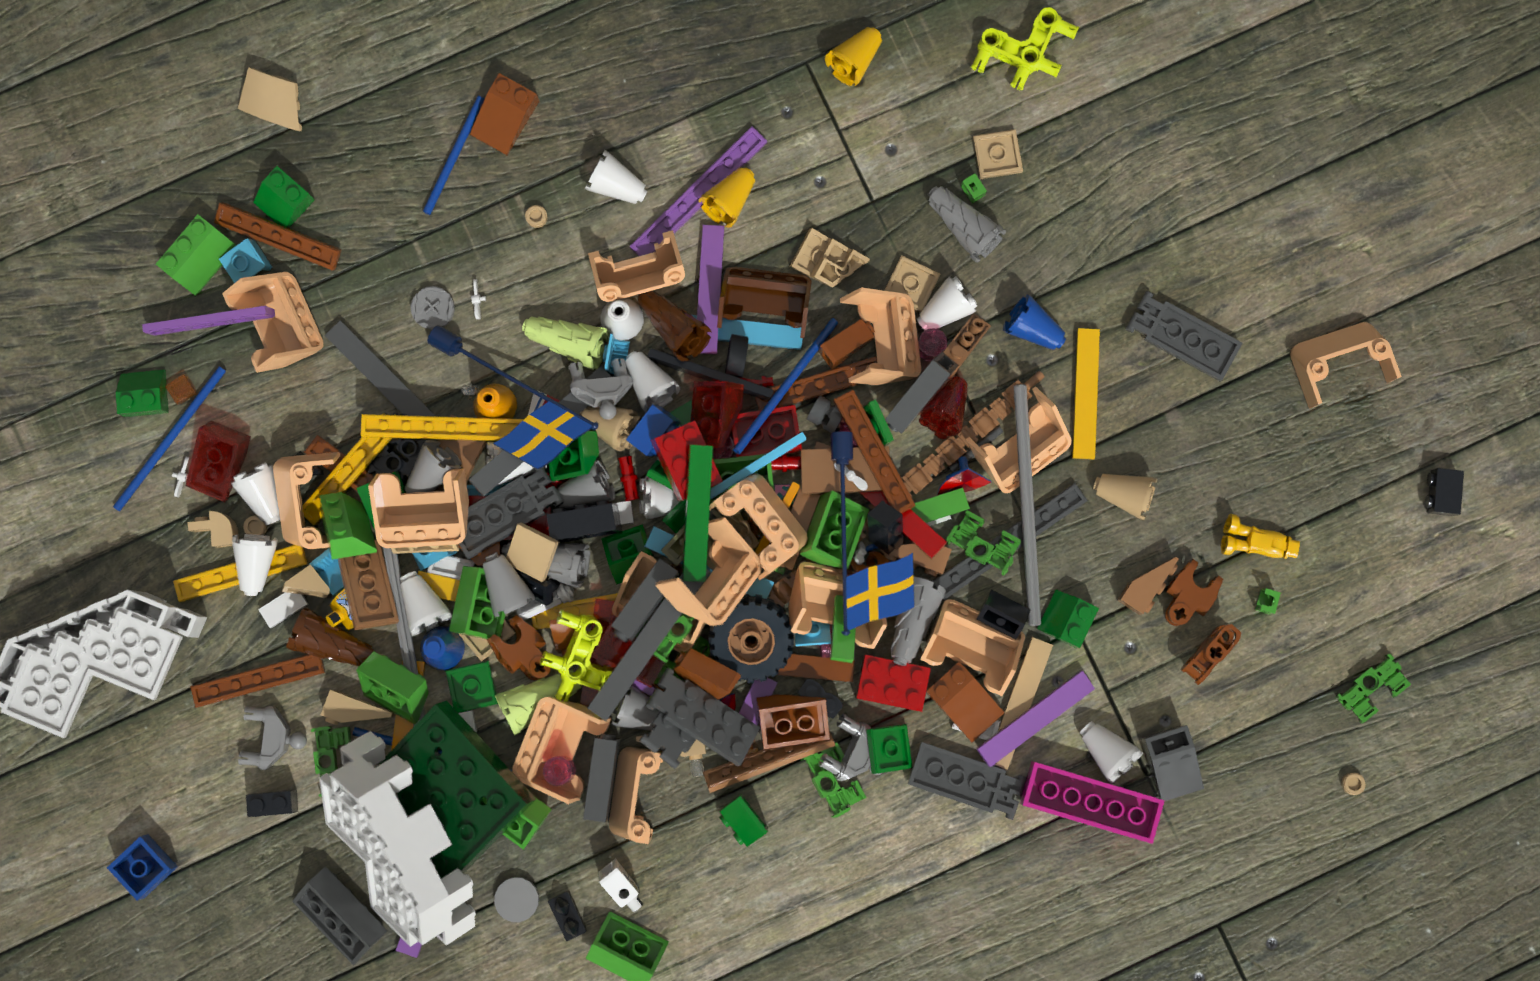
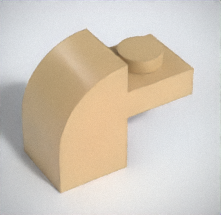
(220, 525)

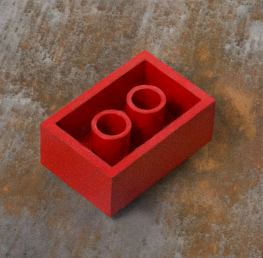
(776, 430)
(673, 454)
(892, 683)

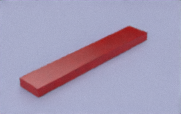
(913, 527)

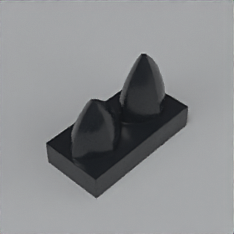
(543, 590)
(567, 916)

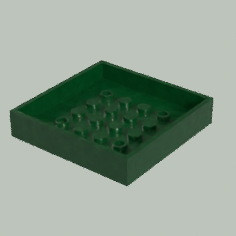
(456, 785)

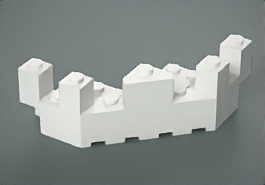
(113, 639)
(395, 848)

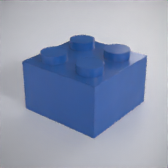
(653, 424)
(142, 867)

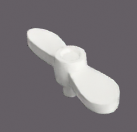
(476, 300)
(851, 476)
(181, 477)
(860, 553)

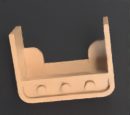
(894, 335)
(1311, 356)
(1047, 442)
(288, 475)
(724, 588)

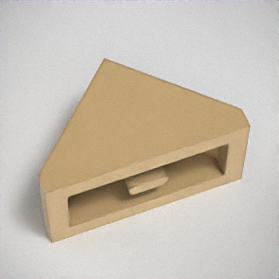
(307, 583)

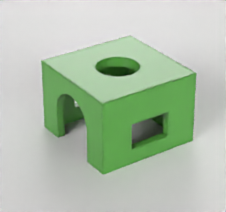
(978, 188)
(1267, 601)

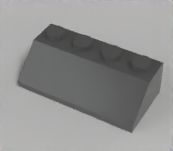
(339, 915)

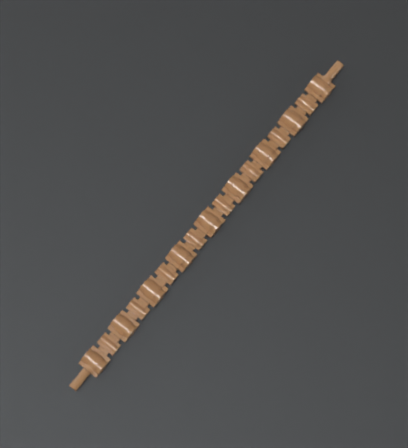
(920, 476)

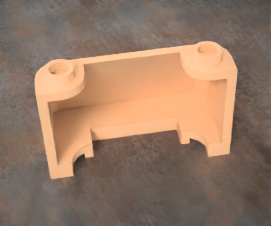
(640, 273)
(622, 819)

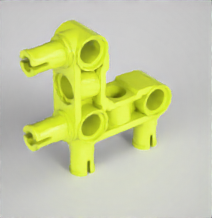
(1013, 51)
(578, 653)

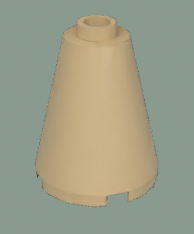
(1127, 492)

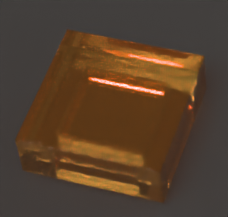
(181, 389)

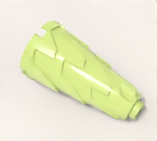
(575, 341)
(521, 701)

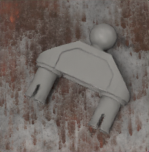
(601, 391)
(275, 738)
(856, 758)

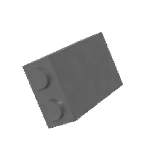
(921, 393)
(643, 603)
(601, 778)

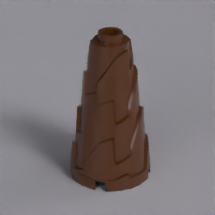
(675, 325)
(317, 638)

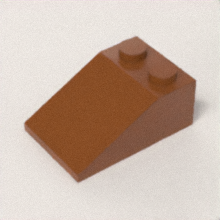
(504, 114)
(965, 702)
(791, 720)

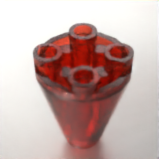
(947, 409)

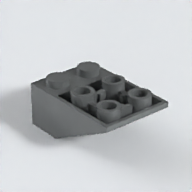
(1173, 762)

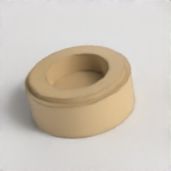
(536, 216)
(254, 525)
(1353, 783)

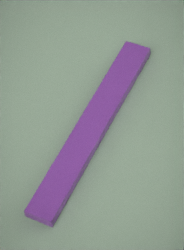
(688, 202)

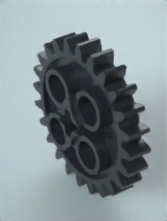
(382, 461)

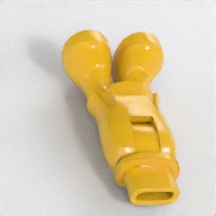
(1258, 541)

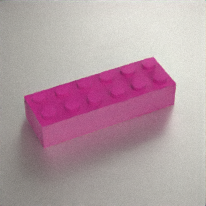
(1092, 802)

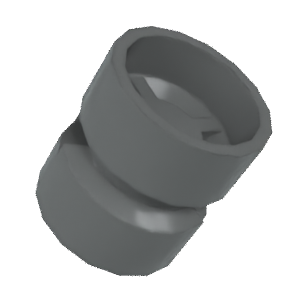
(825, 414)

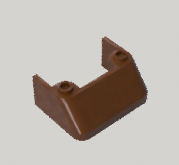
(766, 294)

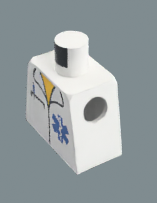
(613, 879)

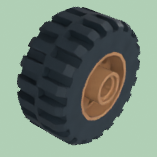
(759, 657)

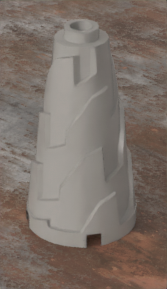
(971, 228)
(568, 563)
(914, 624)

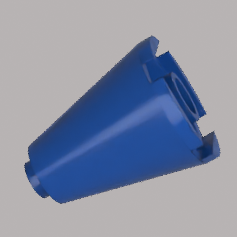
(1034, 325)
(442, 648)

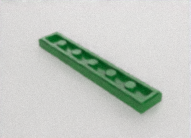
(697, 513)

